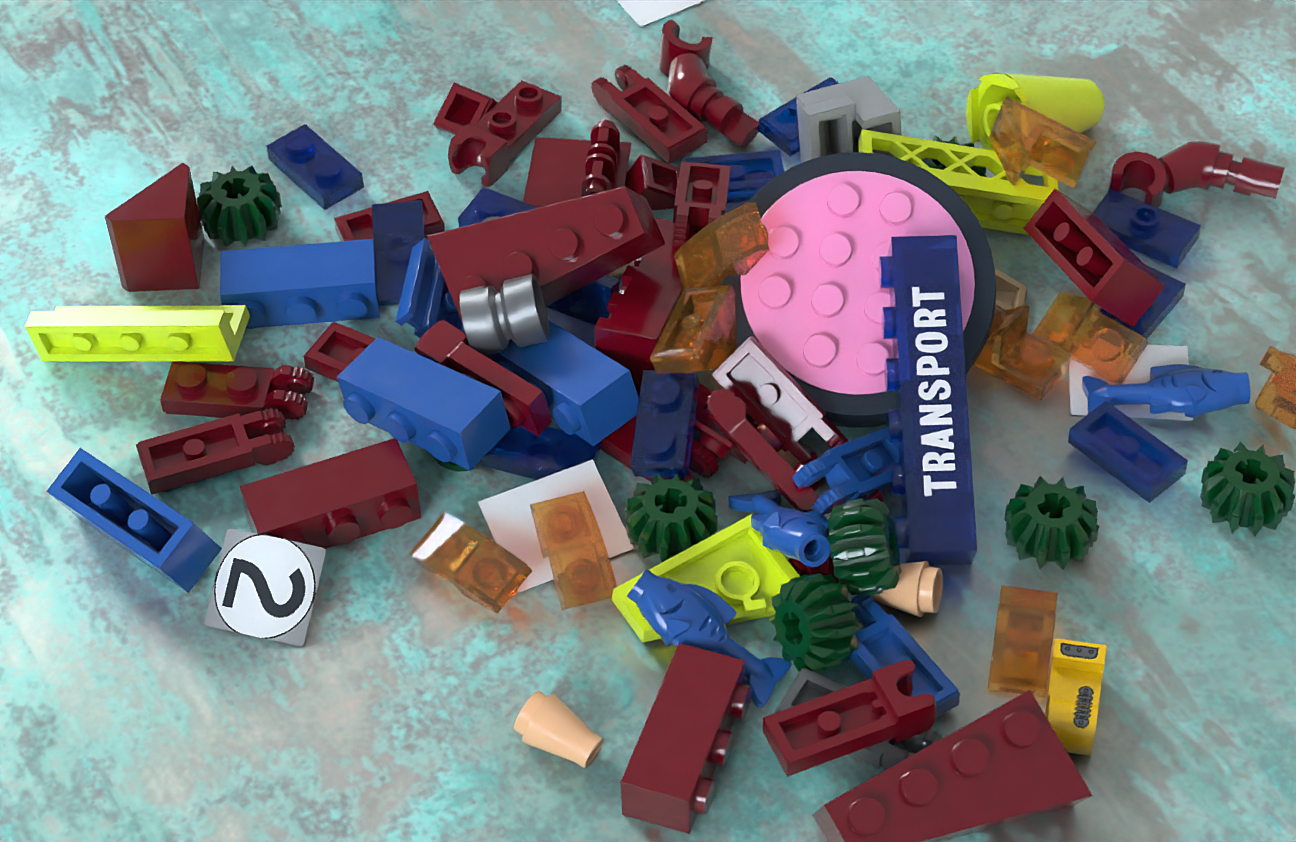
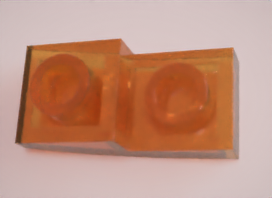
(723, 248)
(574, 549)
(471, 562)

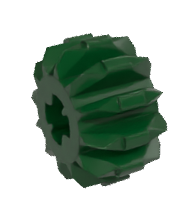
(239, 206)
(1247, 489)
(669, 516)
(1051, 523)
(864, 546)
(815, 622)

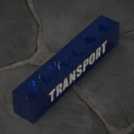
(930, 400)

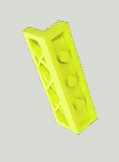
(992, 200)
(138, 333)

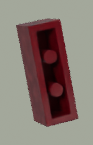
(1094, 258)
(336, 498)
(685, 739)

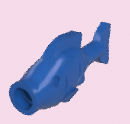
(1174, 389)
(784, 529)
(699, 619)

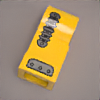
(1075, 693)

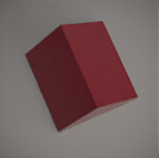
(159, 235)

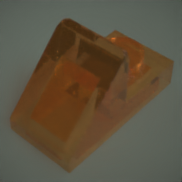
(1034, 140)
(698, 331)
(1091, 337)
(1021, 357)
(1279, 391)
(1023, 640)

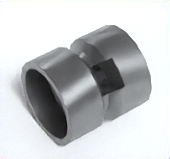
(512, 314)

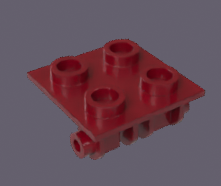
(577, 167)

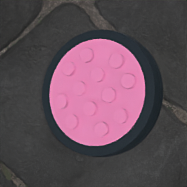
(818, 286)

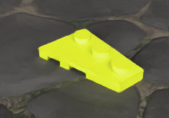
(728, 564)

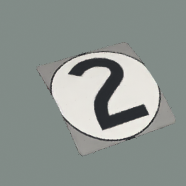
(265, 587)

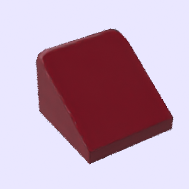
(462, 108)
(654, 181)

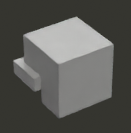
(836, 114)

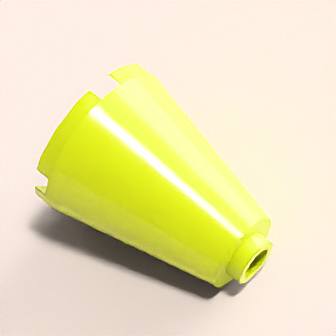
(1066, 100)

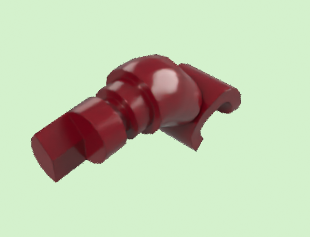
(695, 91)
(1193, 166)

